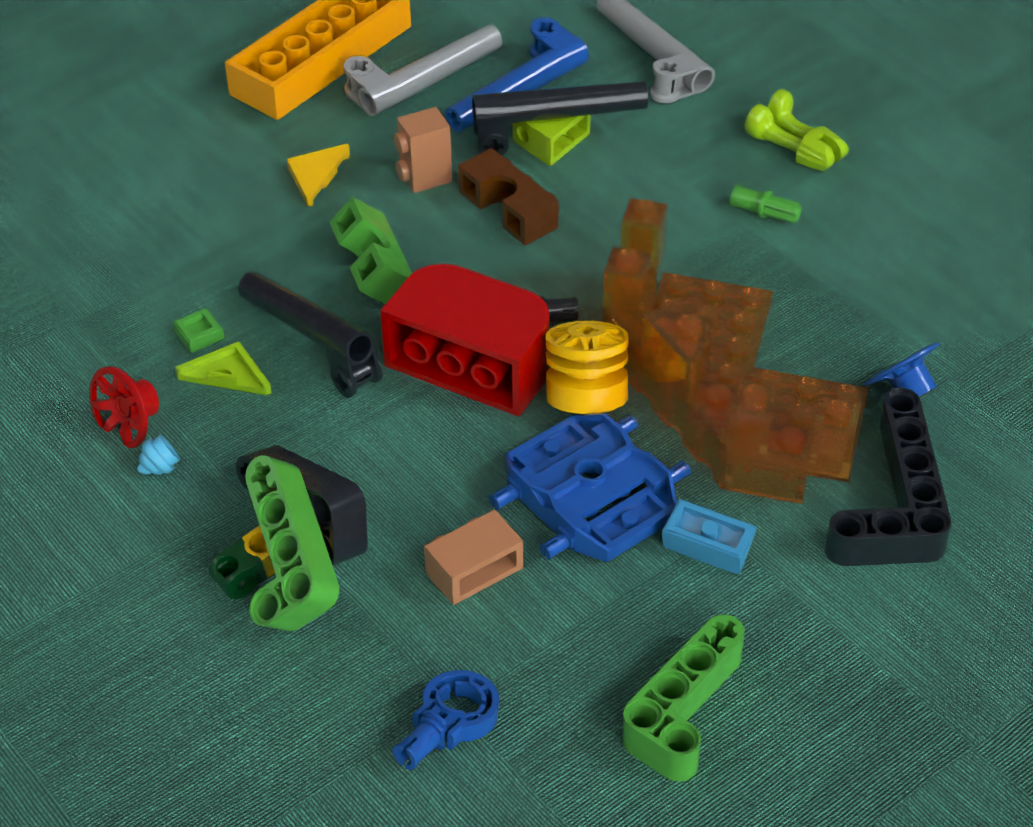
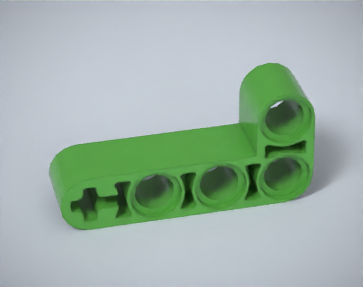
(298, 553)
(677, 694)

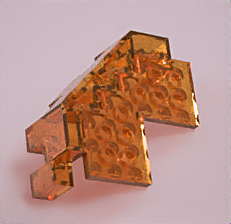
(696, 364)

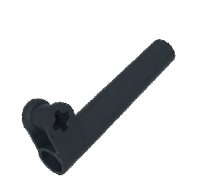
(497, 110)
(347, 346)

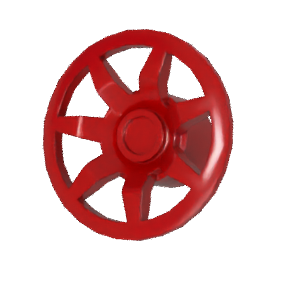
(128, 403)

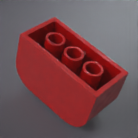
(468, 335)

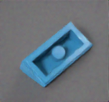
(708, 536)

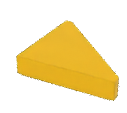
(316, 170)

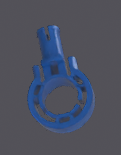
(441, 724)

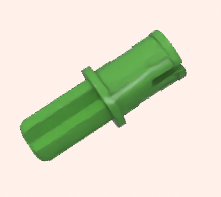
(765, 204)

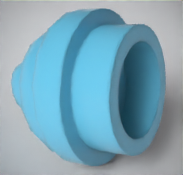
(157, 456)

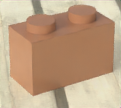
(423, 150)
(473, 556)

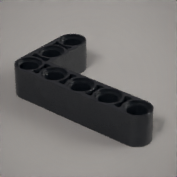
(922, 521)

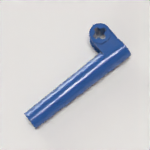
(553, 54)

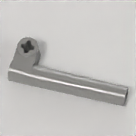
(676, 67)
(379, 91)

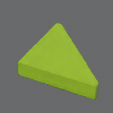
(226, 368)

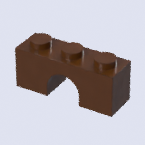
(526, 207)

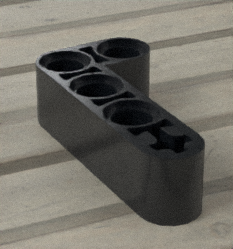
(335, 500)

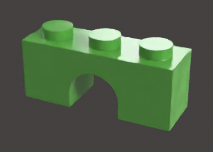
(368, 235)

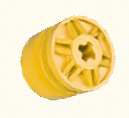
(586, 367)

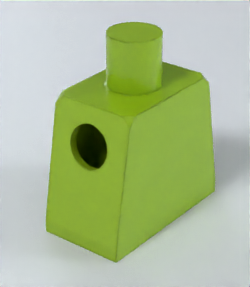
(551, 137)

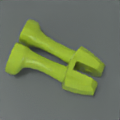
(813, 146)

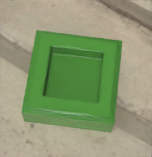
(198, 330)

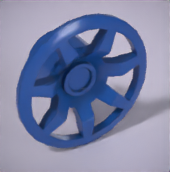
(909, 372)

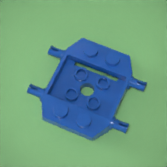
(549, 481)

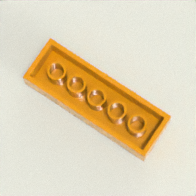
(311, 51)

